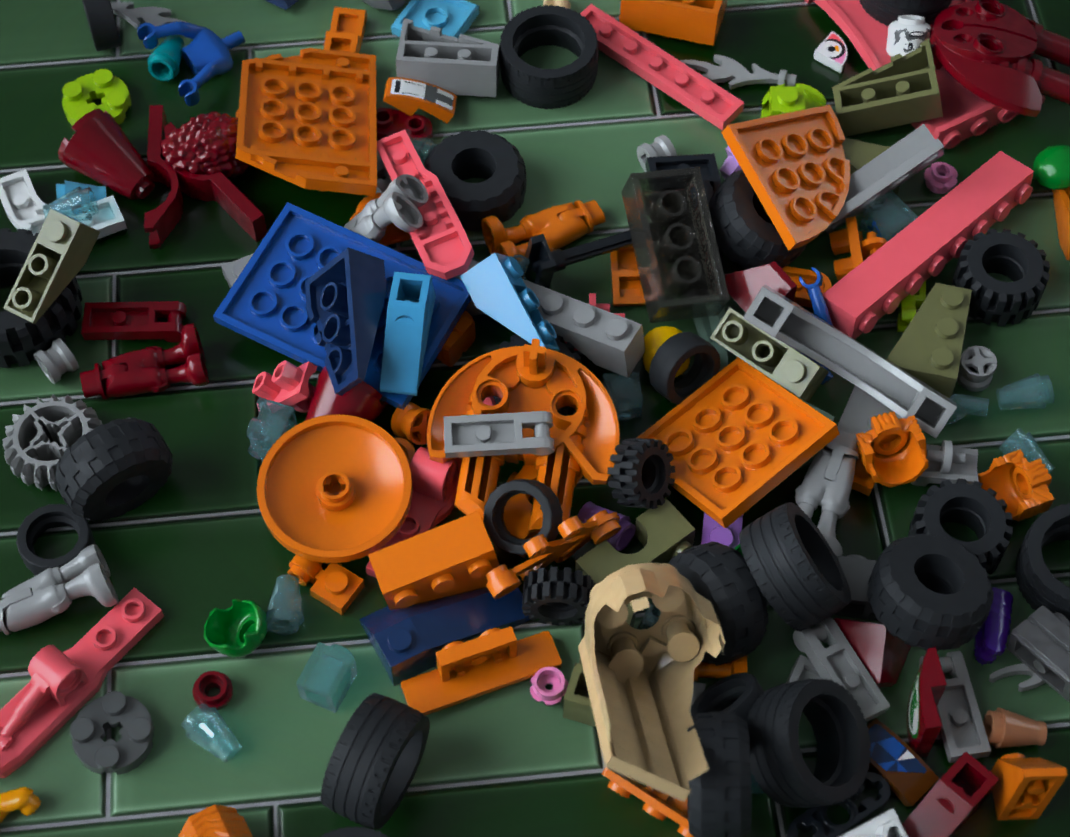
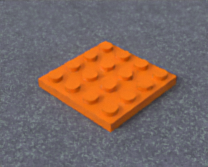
(738, 440)

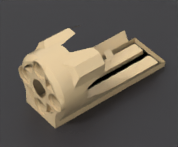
(645, 677)

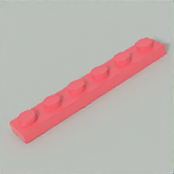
(663, 70)

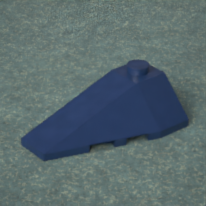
(347, 306)
(412, 635)

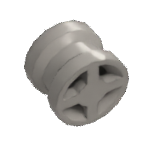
(660, 147)
(56, 361)
(983, 362)

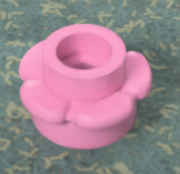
(938, 183)
(546, 676)

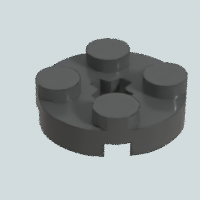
(110, 756)

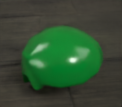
(1053, 167)
(236, 629)

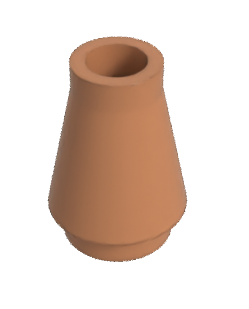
(1013, 730)

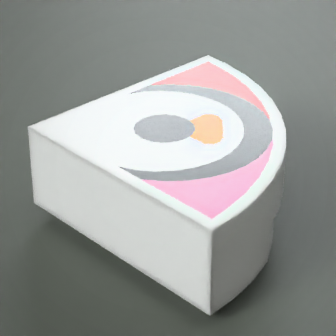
(832, 52)

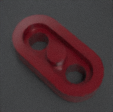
(393, 121)

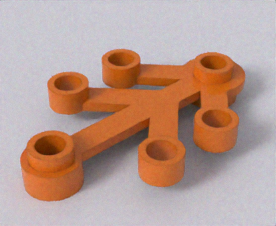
(542, 553)

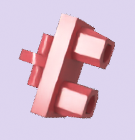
(287, 385)

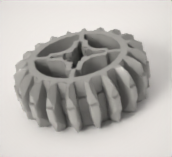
(57, 420)

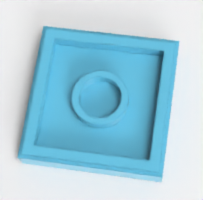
(450, 15)

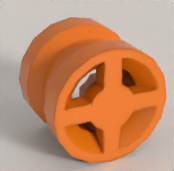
(411, 423)

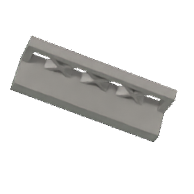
(888, 172)

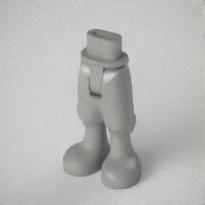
(395, 205)
(829, 485)
(55, 589)

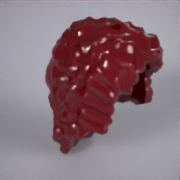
(205, 146)

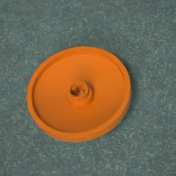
(334, 488)

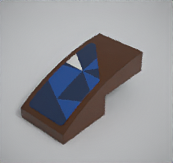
(898, 764)

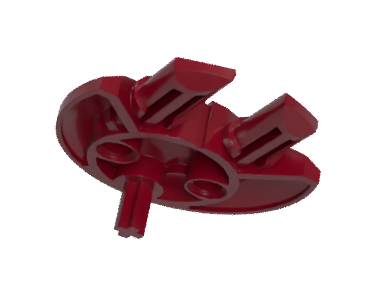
(991, 51)

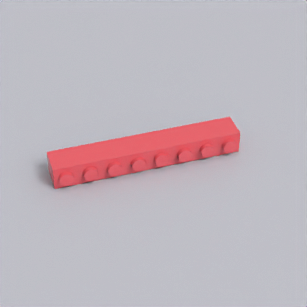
(927, 245)

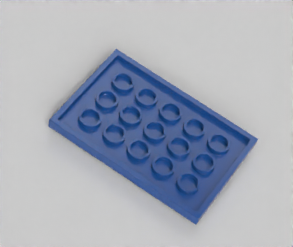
(271, 295)

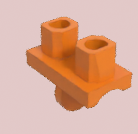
(852, 241)

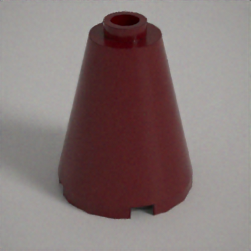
(107, 156)
(360, 401)

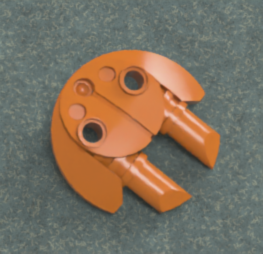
(530, 381)

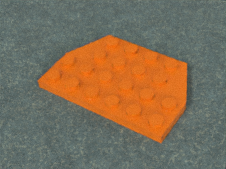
(311, 119)

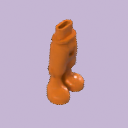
(558, 223)

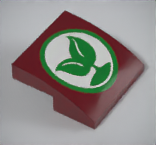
(922, 711)

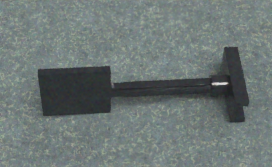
(547, 262)

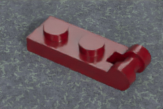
(133, 320)

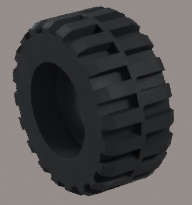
(18, 336)

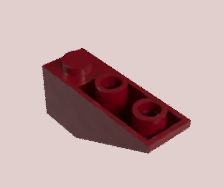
(952, 799)

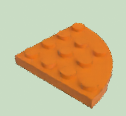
(794, 169)

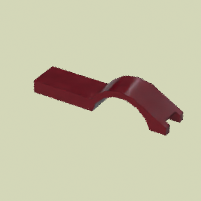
(220, 189)
(166, 216)

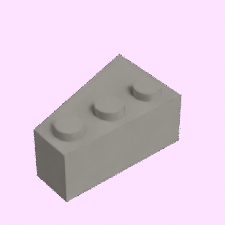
(454, 64)

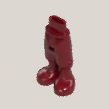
(146, 369)

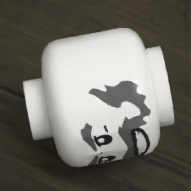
(907, 34)

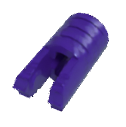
(993, 634)

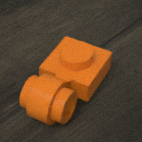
(333, 586)

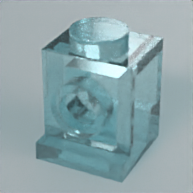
(269, 426)

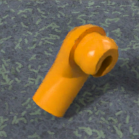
(20, 799)

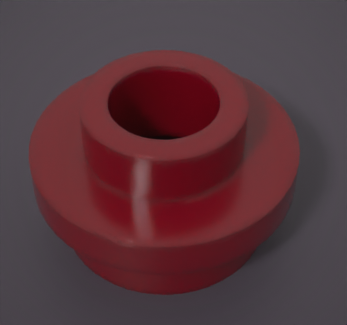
(210, 680)

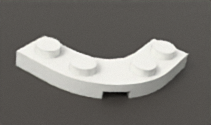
(26, 208)

